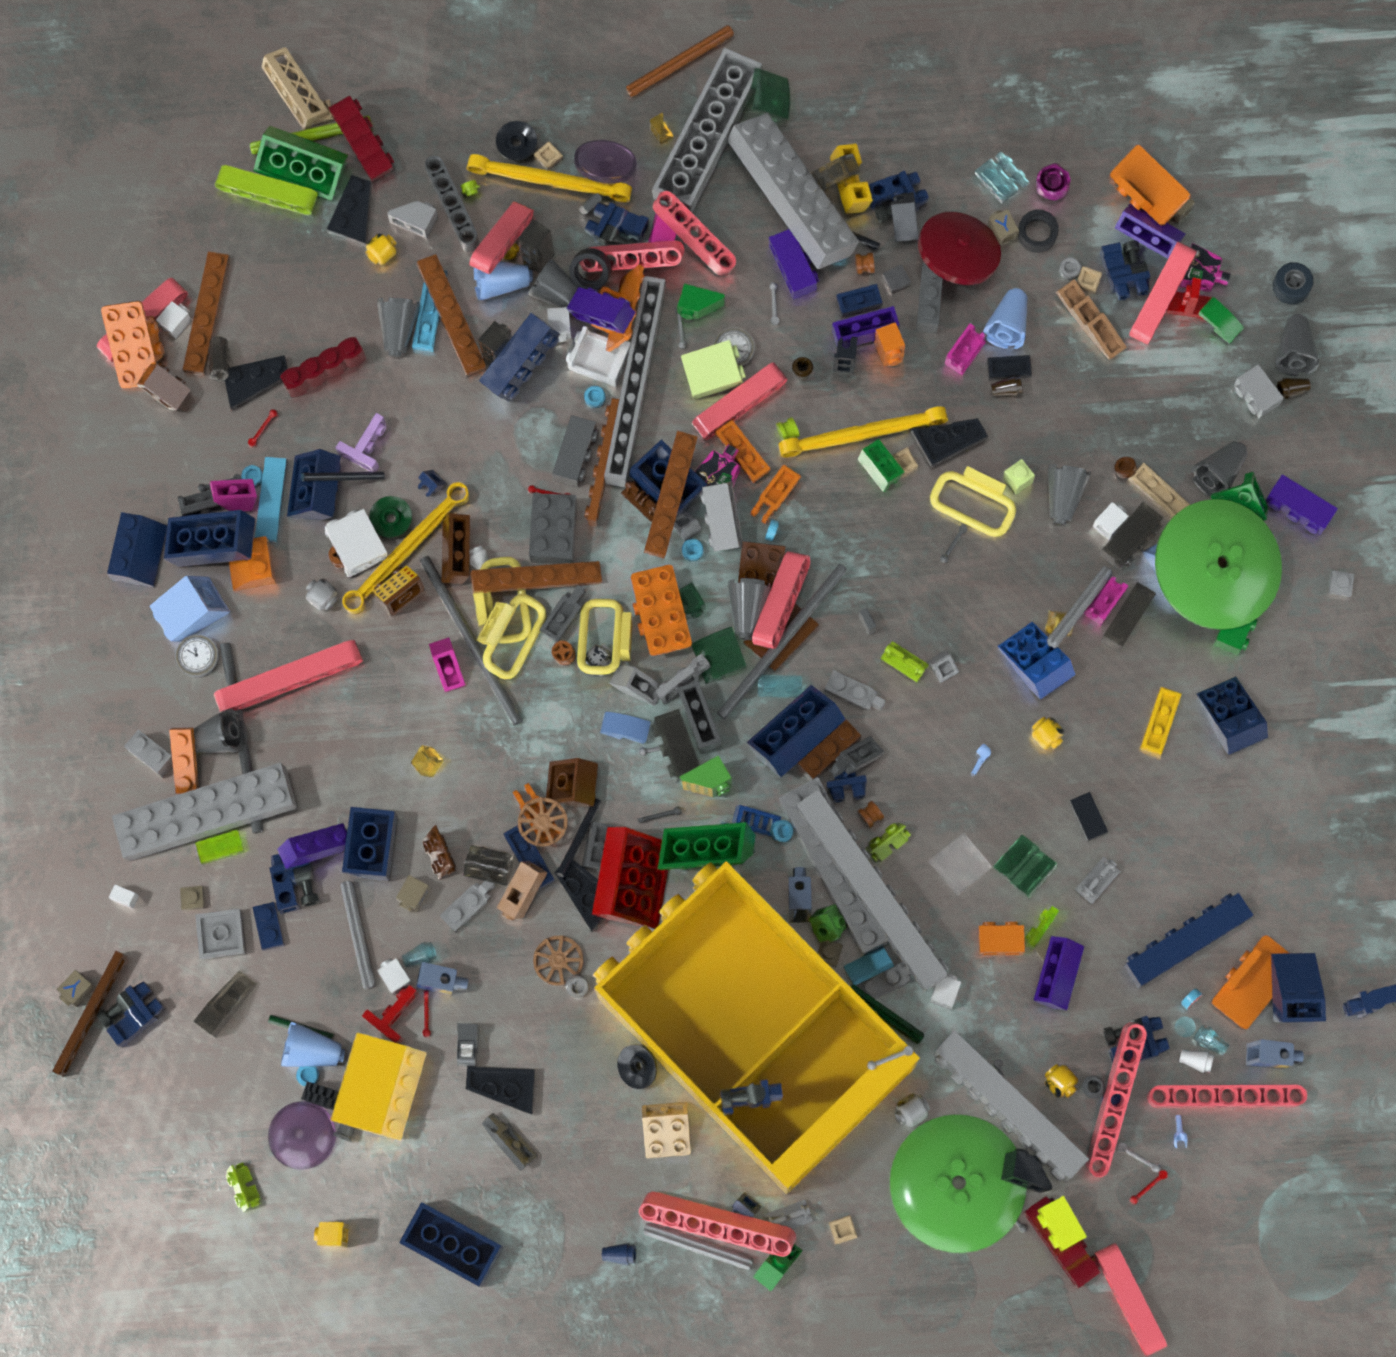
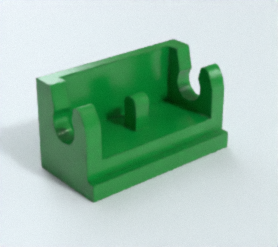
(880, 465)

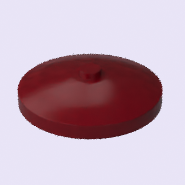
(959, 248)

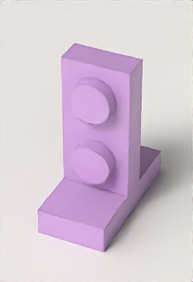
(365, 445)

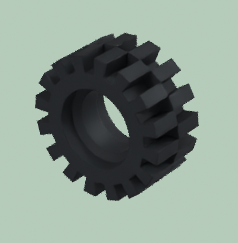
(320, 1095)

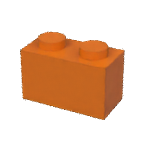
(889, 345)
(1000, 939)

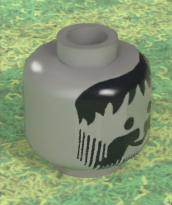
(321, 594)
(599, 656)
(912, 1110)

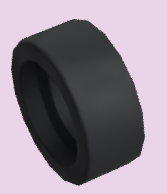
(1038, 215)
(597, 255)

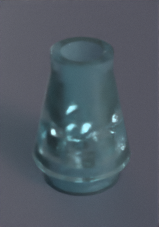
(422, 953)
(1211, 1040)

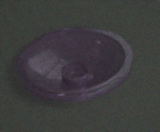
(605, 161)
(314, 1144)

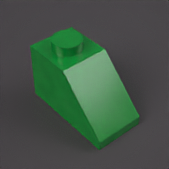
(698, 302)

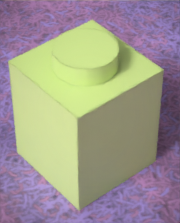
(1018, 477)

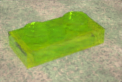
(219, 847)
(1046, 919)

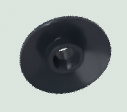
(516, 132)
(630, 1069)

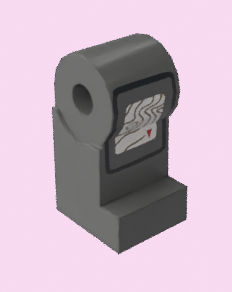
(467, 1044)

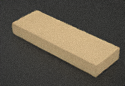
(1158, 490)

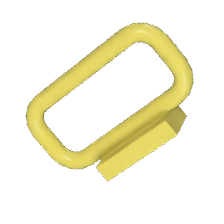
(983, 485)
(484, 603)
(496, 626)
(621, 640)

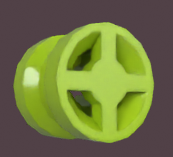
(787, 429)

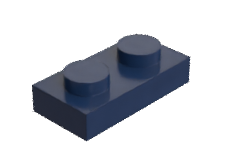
(859, 300)
(268, 926)

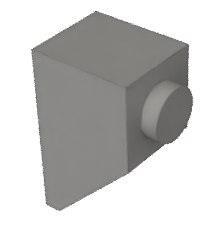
(415, 217)
(635, 684)

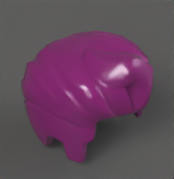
(1053, 182)

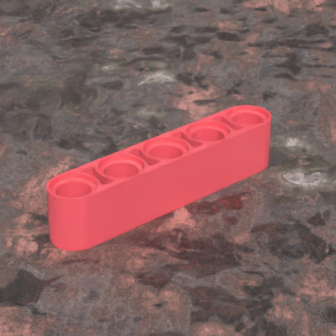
(691, 222)
(501, 237)
(641, 251)
(1162, 293)
(153, 305)
(740, 400)
(781, 600)
(1130, 1299)

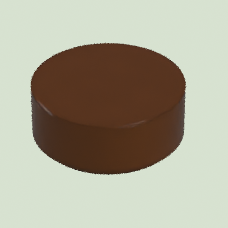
(1125, 467)

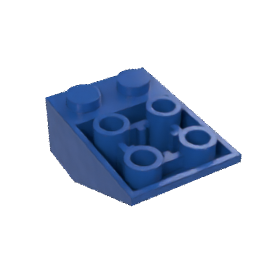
(1037, 662)

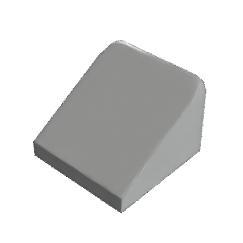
(686, 525)
(943, 666)

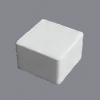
(123, 896)

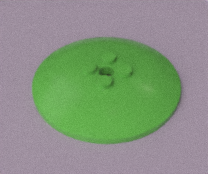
(1190, 568)
(924, 1189)

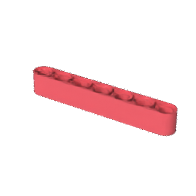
(289, 676)
(1237, 1092)
(1118, 1110)
(729, 1222)

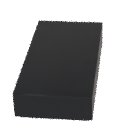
(1008, 366)
(1088, 816)

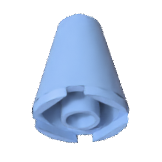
(502, 280)
(1008, 321)
(310, 1048)

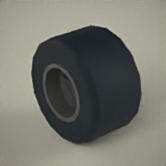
(1297, 276)

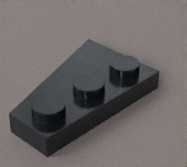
(351, 213)
(253, 378)
(948, 440)
(581, 889)
(504, 1085)

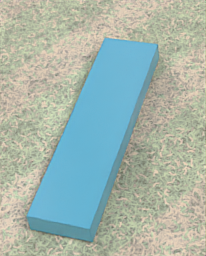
(426, 323)
(271, 498)

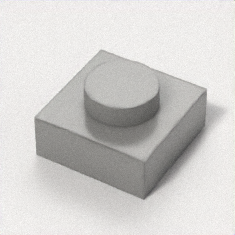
(1341, 583)

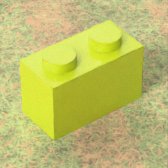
(1061, 1223)

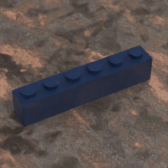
(1188, 940)

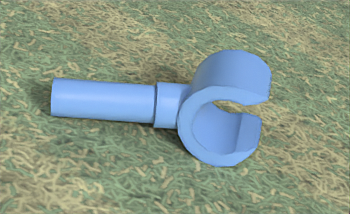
(984, 751)
(1180, 1135)

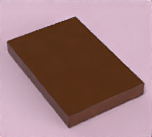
(797, 640)

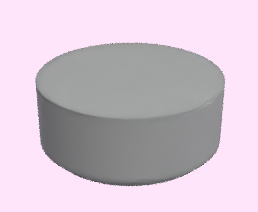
(1070, 268)
(577, 985)

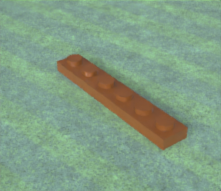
(206, 313)
(451, 315)
(597, 490)
(670, 494)
(536, 577)

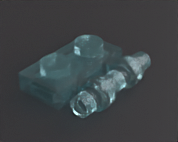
(997, 181)

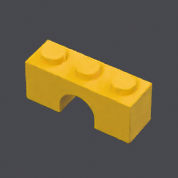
(853, 193)

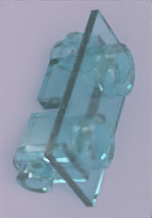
(779, 686)

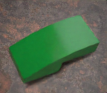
(1221, 319)

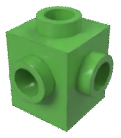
(827, 923)

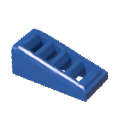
(740, 809)

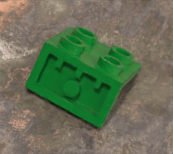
(1247, 494)

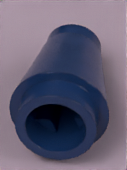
(620, 1254)

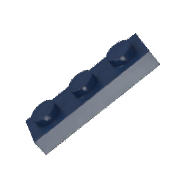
(527, 852)

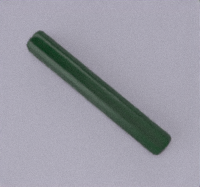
(890, 1017)

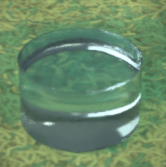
(1184, 1027)

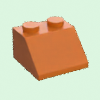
(257, 570)

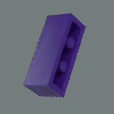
(1147, 231)
(793, 264)
(601, 309)
(863, 326)
(1301, 505)
(313, 845)
(1059, 973)

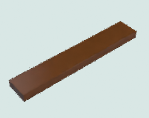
(89, 1014)

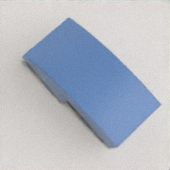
(625, 726)

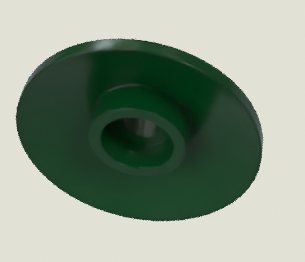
(388, 507)

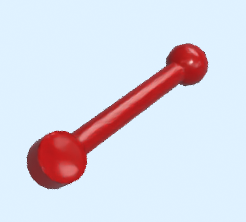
(252, 441)
(532, 489)
(426, 1032)
(1161, 1175)

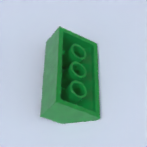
(300, 162)
(705, 844)

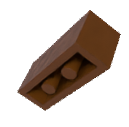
(455, 548)
(825, 753)

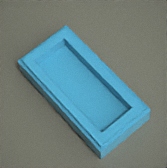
(868, 966)

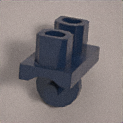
(837, 787)

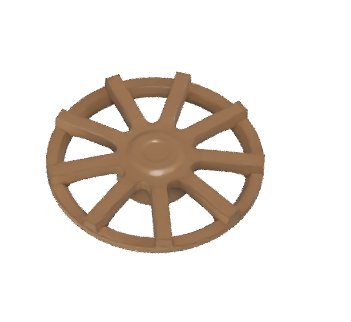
(542, 821)
(558, 959)

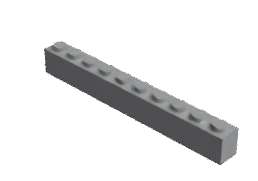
(635, 381)
(871, 890)

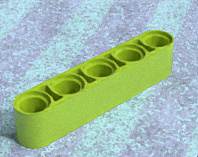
(266, 189)

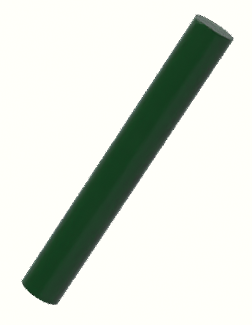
(281, 1022)

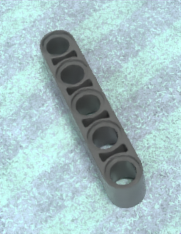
(450, 194)

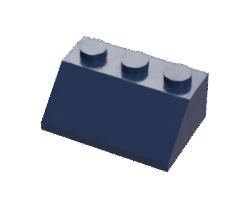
(650, 473)
(313, 498)
(137, 550)
(370, 843)

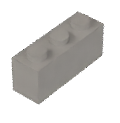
(722, 516)

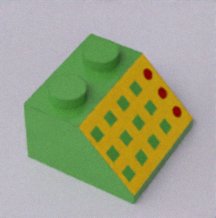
(708, 779)

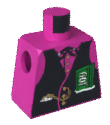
(1205, 267)
(719, 467)

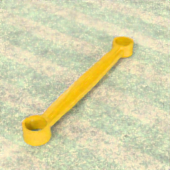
(481, 165)
(793, 446)
(406, 548)

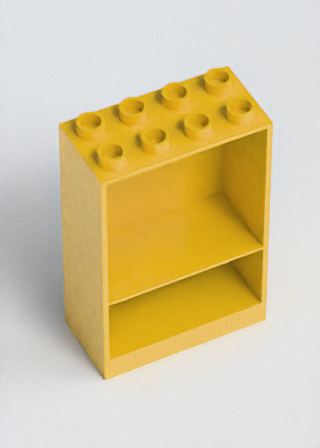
(742, 999)

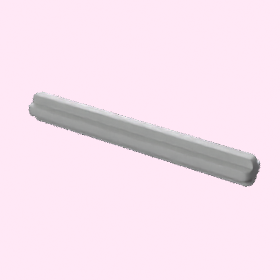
(1079, 607)
(357, 935)
(698, 1246)

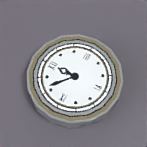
(743, 341)
(197, 655)

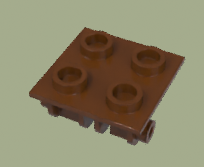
(639, 499)
(760, 561)
(434, 846)

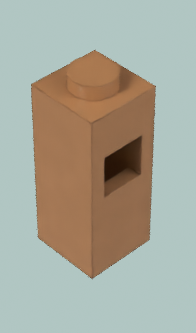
(521, 890)

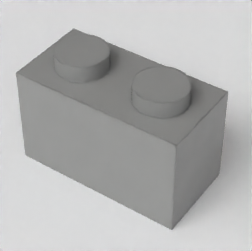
(1258, 391)
(149, 753)

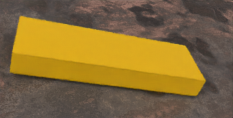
(1160, 721)

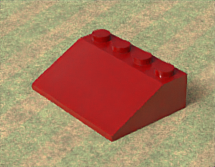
(629, 878)

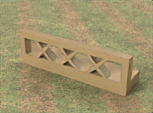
(288, 92)

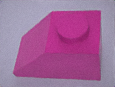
(234, 494)
(446, 664)

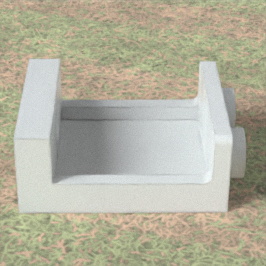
(594, 361)
(356, 542)

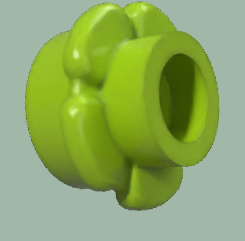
(470, 188)

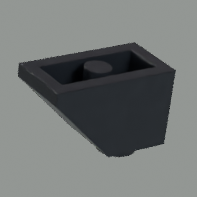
(1025, 1171)

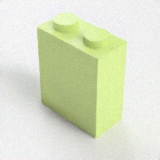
(713, 369)

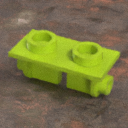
(904, 661)
(880, 845)
(244, 1195)

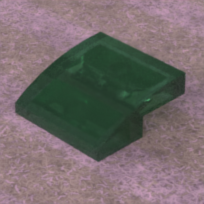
(771, 94)
(721, 652)
(1025, 866)

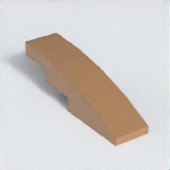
(1091, 320)

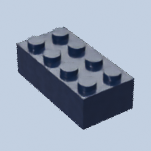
(520, 357)
(209, 538)
(796, 730)
(451, 1244)

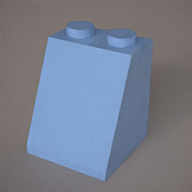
(189, 607)

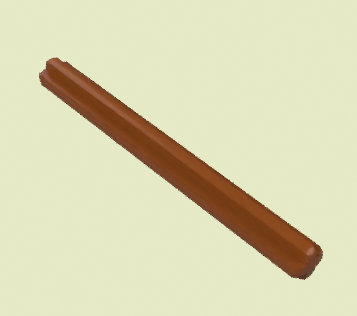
(679, 60)

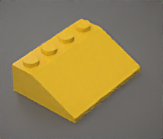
(378, 1086)

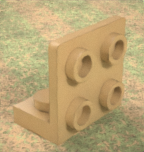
(666, 1130)

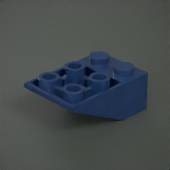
(1233, 715)
(1297, 988)

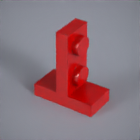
(1189, 302)
(392, 1013)

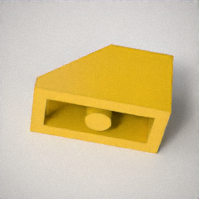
(332, 1234)

